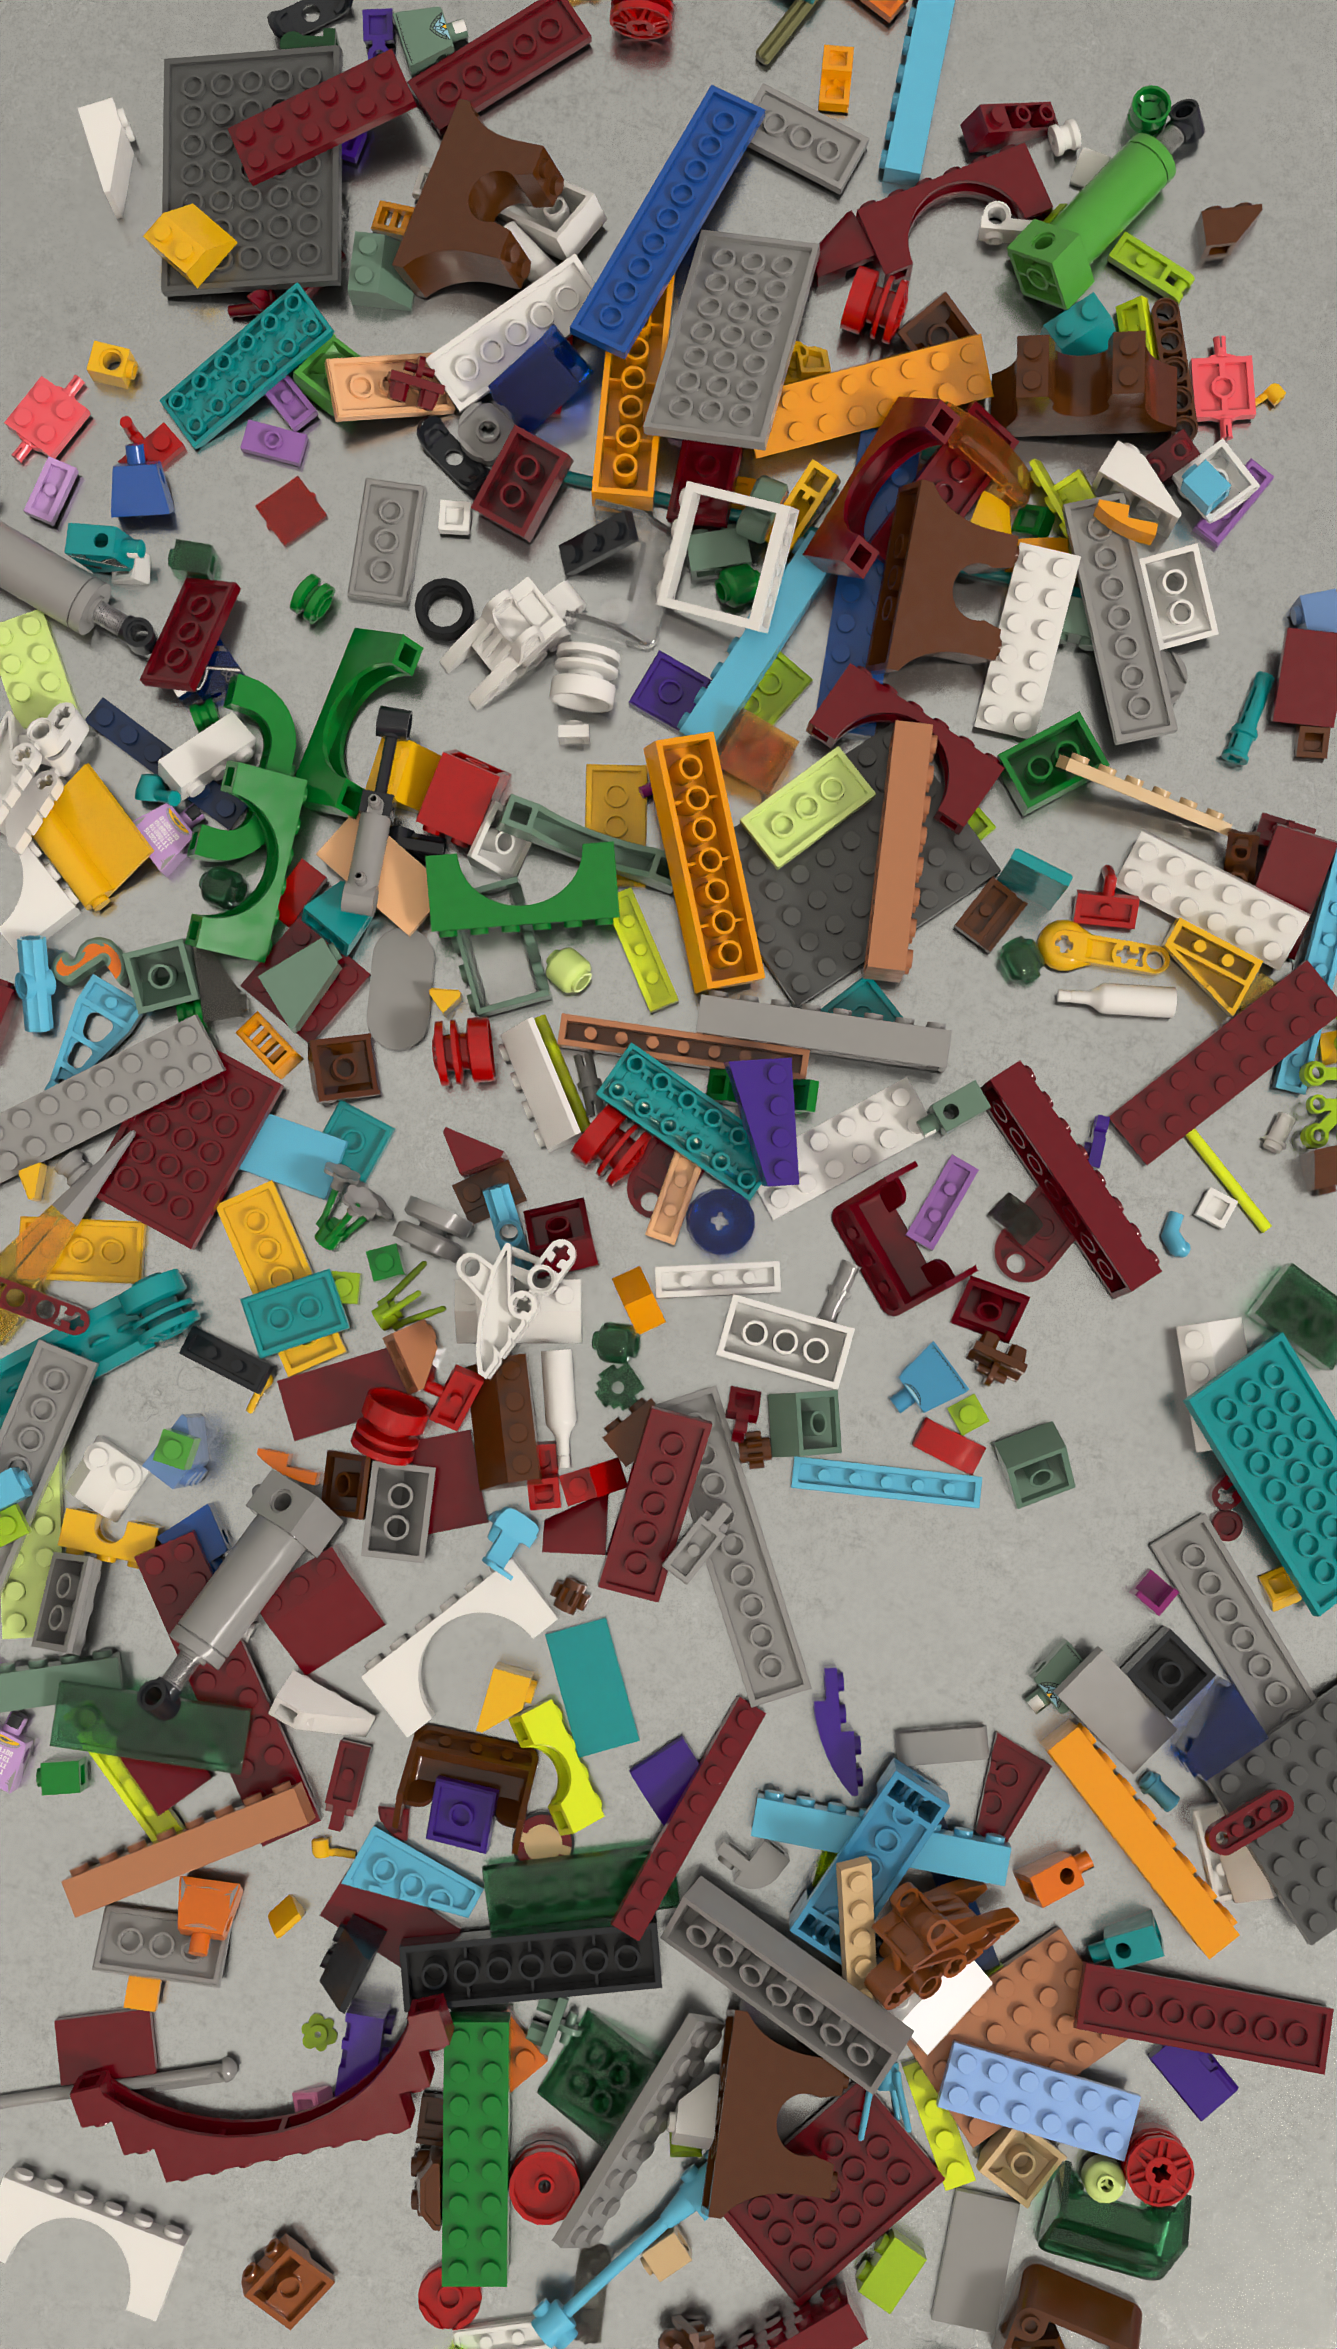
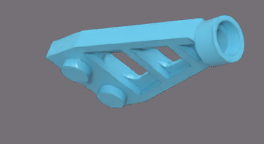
(107, 1001)

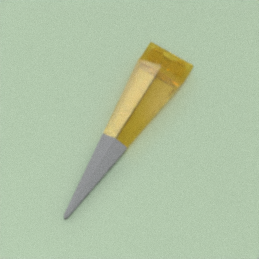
(39, 1246)

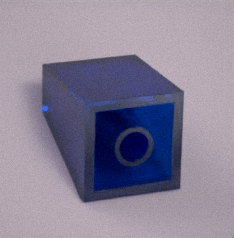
(540, 379)
(1219, 1732)

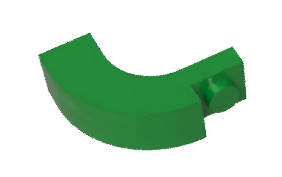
(720, 1090)

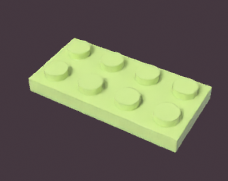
(32, 668)
(807, 808)

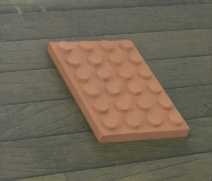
(1025, 2017)

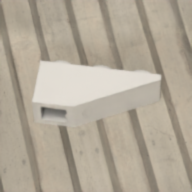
(316, 1709)

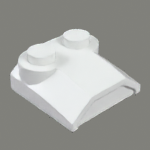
(1232, 469)
(107, 1478)

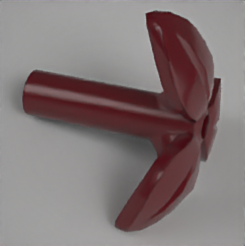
(259, 300)

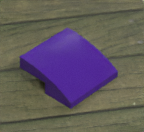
(665, 1776)

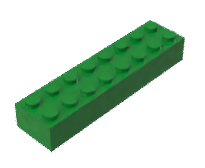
(476, 2151)

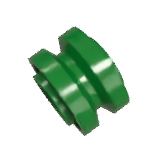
(312, 598)

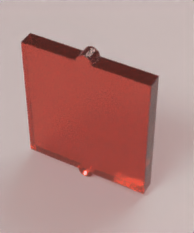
(291, 511)

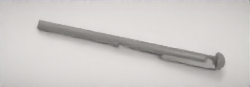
(162, 2081)

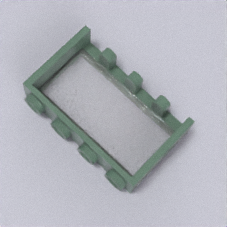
(502, 967)

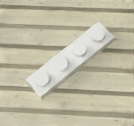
(717, 1279)

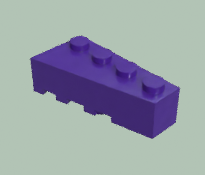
(768, 1116)

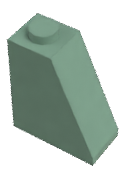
(302, 981)

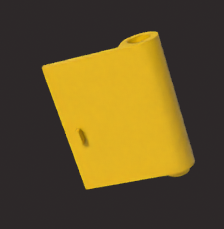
(91, 839)

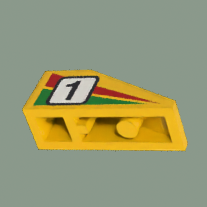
(810, 497)

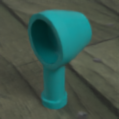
(152, 789)

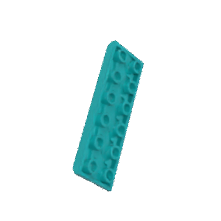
(247, 366)
(682, 1118)
(106, 1341)

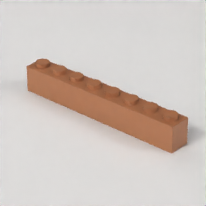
(671, 1045)
(187, 1849)

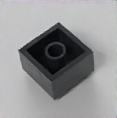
(1168, 1672)

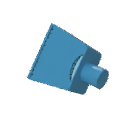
(928, 1381)

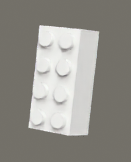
(785, 1342)

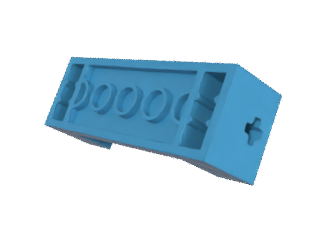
(891, 1838)

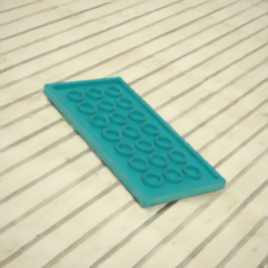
(1281, 1457)

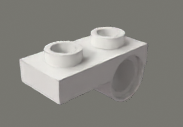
(1000, 233)

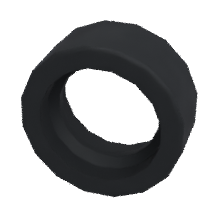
(440, 586)

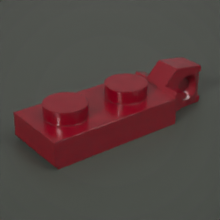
(346, 1781)

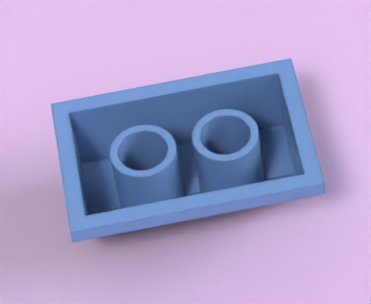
(176, 1478)

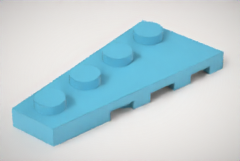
(406, 1874)

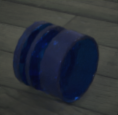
(730, 1236)

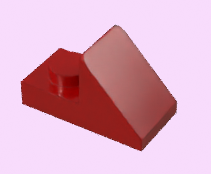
(593, 1481)

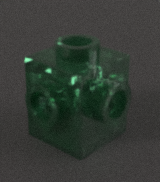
(631, 1384)

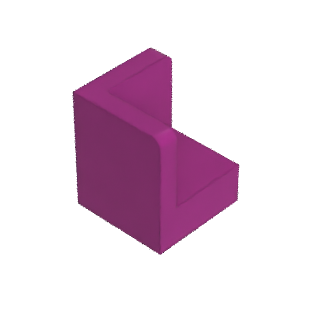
(1153, 1592)

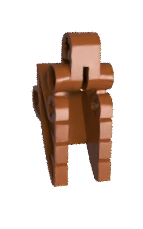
(931, 1931)

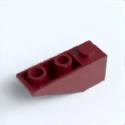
(999, 125)

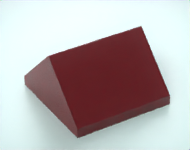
(471, 1154)
(989, 1307)

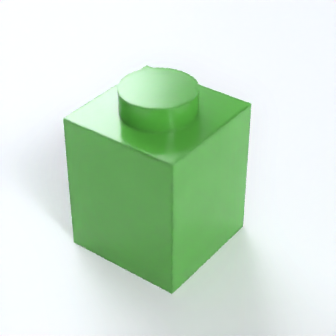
(176, 1449)

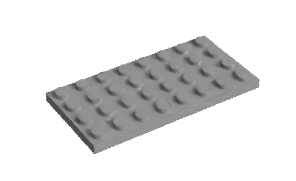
(732, 340)

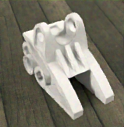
(514, 635)
(22, 751)
(497, 1303)

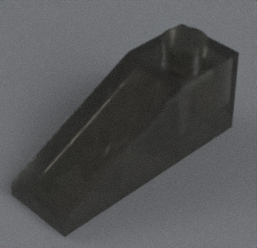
(219, 994)

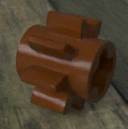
(755, 1450)
(570, 1595)

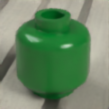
(737, 585)

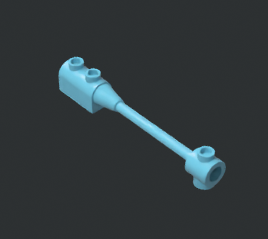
(555, 2321)

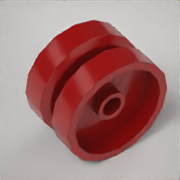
(552, 2200)

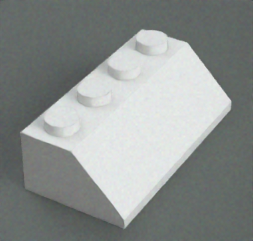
(541, 1086)
(556, 1322)
(1207, 1352)

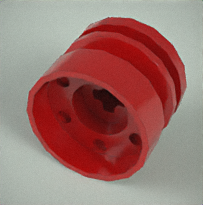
(642, 18)
(874, 305)
(464, 1051)
(611, 1145)
(390, 1426)
(1156, 2146)

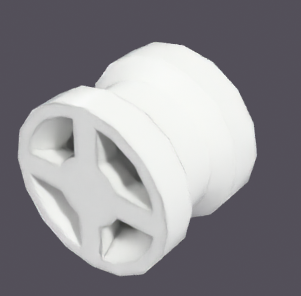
(1064, 137)

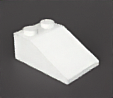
(111, 149)
(560, 228)
(1131, 473)
(1179, 596)

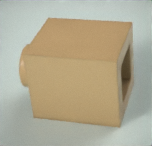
(666, 2254)

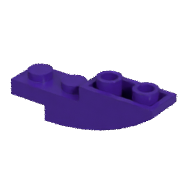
(838, 1743)

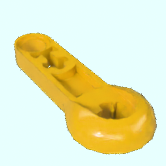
(1094, 950)

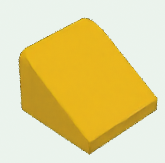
(33, 1180)
(1279, 1589)
(285, 1915)

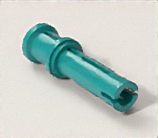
(1245, 730)

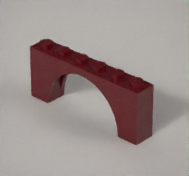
(1000, 177)
(908, 428)
(863, 700)

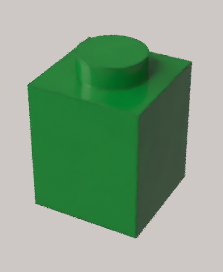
(386, 1263)
(62, 1775)

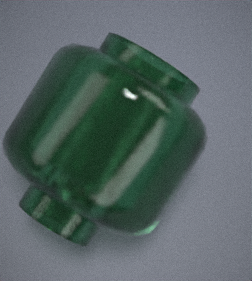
(223, 887)
(1022, 959)
(616, 1342)

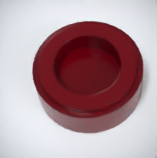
(1227, 1524)

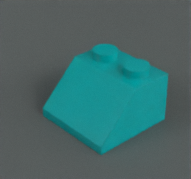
(1081, 328)

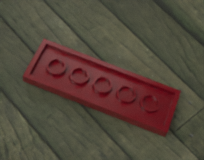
(500, 60)
(322, 117)
(954, 476)
(654, 1503)

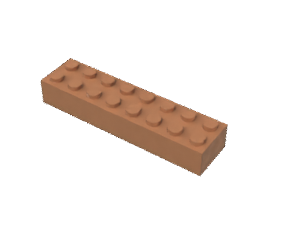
(898, 851)

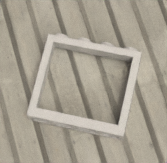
(772, 567)

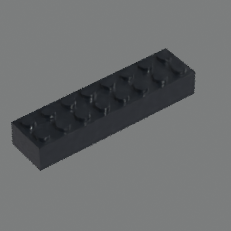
(529, 1963)

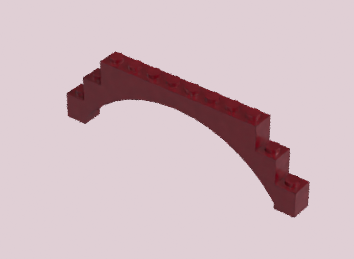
(202, 2145)

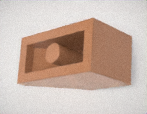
(412, 1353)

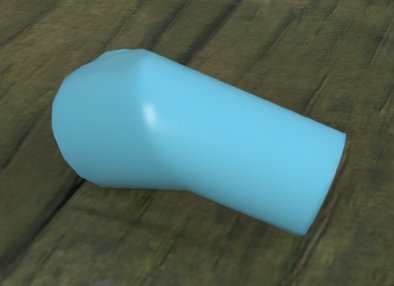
(1172, 1237)

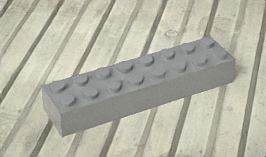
(826, 1032)
(787, 1984)

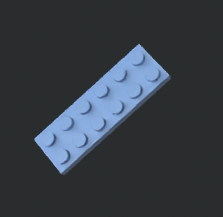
(1038, 2100)

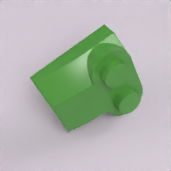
(312, 375)

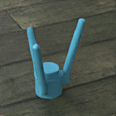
(891, 2083)

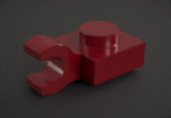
(742, 1407)

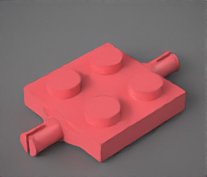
(1223, 388)
(47, 418)

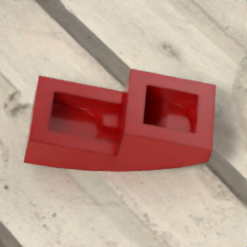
(300, 889)
(949, 1446)
(546, 1494)

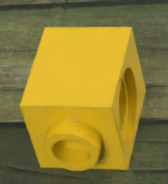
(105, 354)

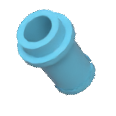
(1162, 1794)

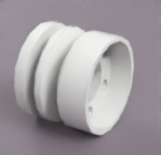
(585, 677)

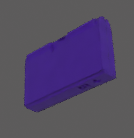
(1195, 2078)

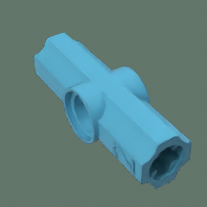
(35, 983)
(503, 1212)

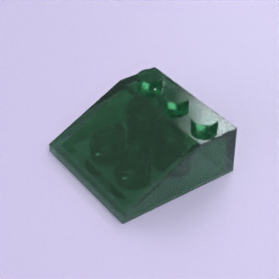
(599, 2078)

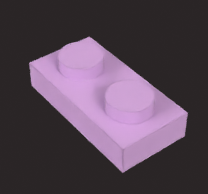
(51, 491)

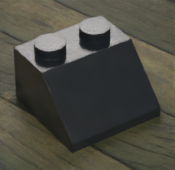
(350, 1960)

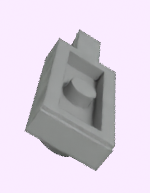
(698, 1543)

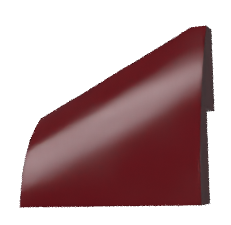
(842, 250)
(578, 1529)

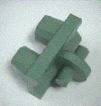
(545, 2035)

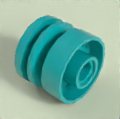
(158, 1304)

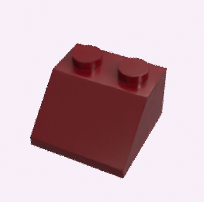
(561, 1221)

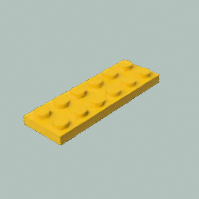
(271, 1257)

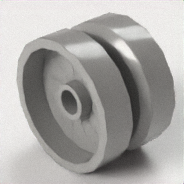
(432, 1230)

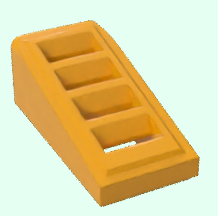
(381, 217)
(283, 1059)

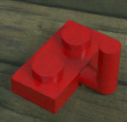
(158, 446)
(1106, 907)
(453, 1397)

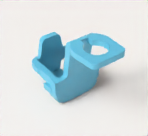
(506, 1533)

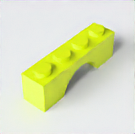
(574, 1801)

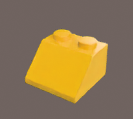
(190, 242)
(410, 774)
(506, 1694)

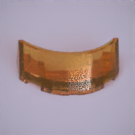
(993, 457)

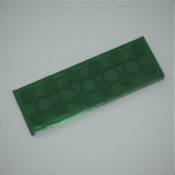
(114, 1724)
(564, 1887)

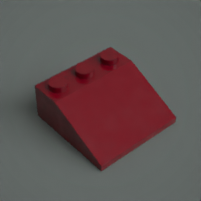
(321, 1611)

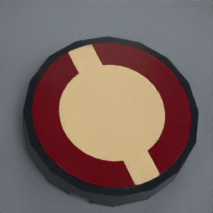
(542, 1838)

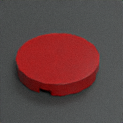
(447, 2306)

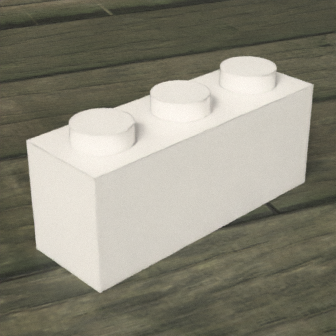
(206, 755)

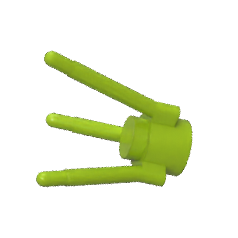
(389, 1313)

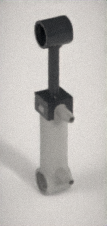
(377, 814)

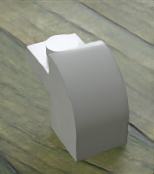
(758, 1868)

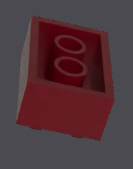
(522, 483)

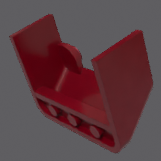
(886, 1256)

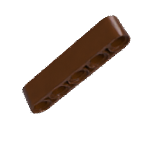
(1172, 332)

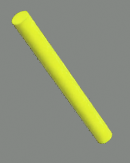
(562, 1072)
(1228, 1180)

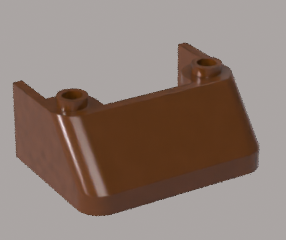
(472, 1760)
(1059, 2297)

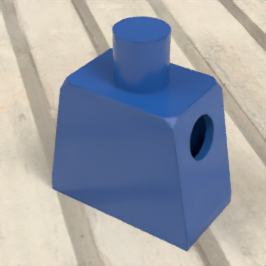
(139, 486)
(209, 1531)

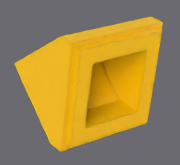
(446, 999)

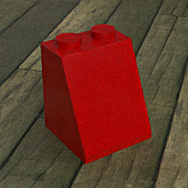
(460, 796)

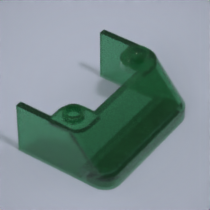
(1111, 2233)

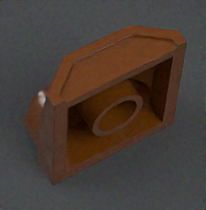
(935, 324)
(342, 1068)
(428, 2196)

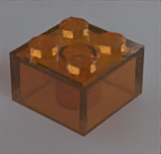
(756, 751)

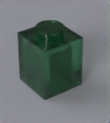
(192, 560)

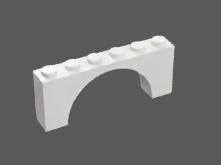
(43, 902)
(398, 1677)
(149, 2248)

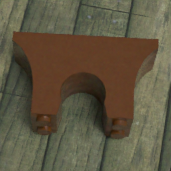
(467, 187)
(1085, 394)
(916, 589)
(746, 2147)

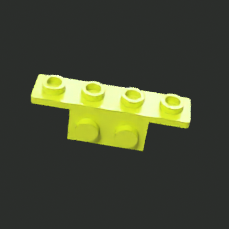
(1069, 490)

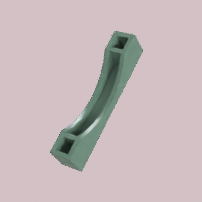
(547, 829)

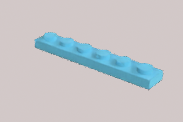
(886, 1482)

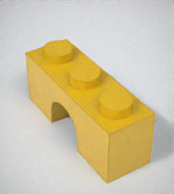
(83, 1533)

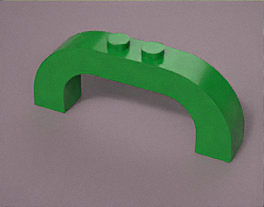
(279, 746)

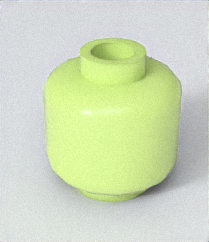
(568, 970)
(1103, 2168)

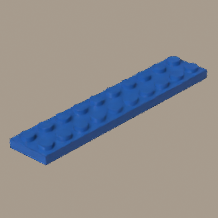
(667, 222)
(857, 598)

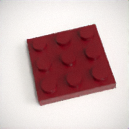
(337, 997)

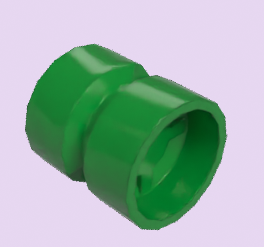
(1148, 111)

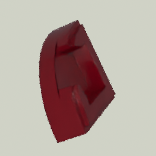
(386, 1815)

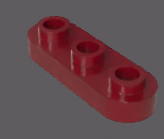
(1262, 1821)

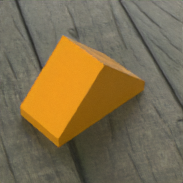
(638, 1300)

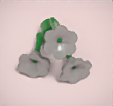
(360, 1202)

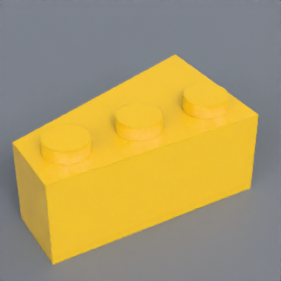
(1212, 963)

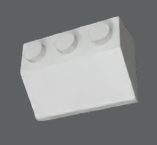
(940, 2013)

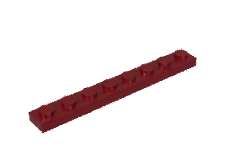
(687, 1819)

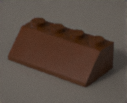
(506, 1428)

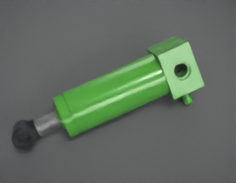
(1056, 257)

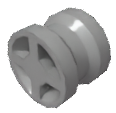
(72, 1167)

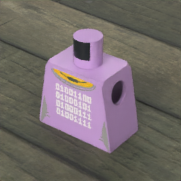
(168, 834)
(13, 1751)

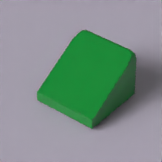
(1033, 522)

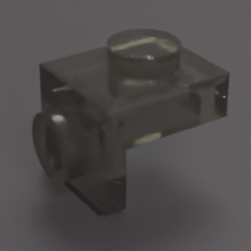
(1016, 1218)

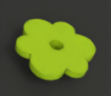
(324, 2026)

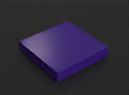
(668, 690)
(462, 1814)

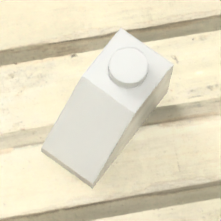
(695, 2116)

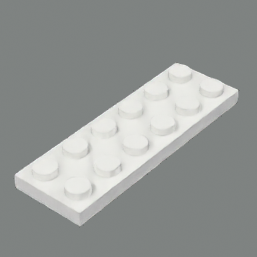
(494, 342)
(1030, 638)
(1211, 899)
(849, 1146)

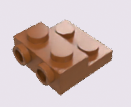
(286, 2281)

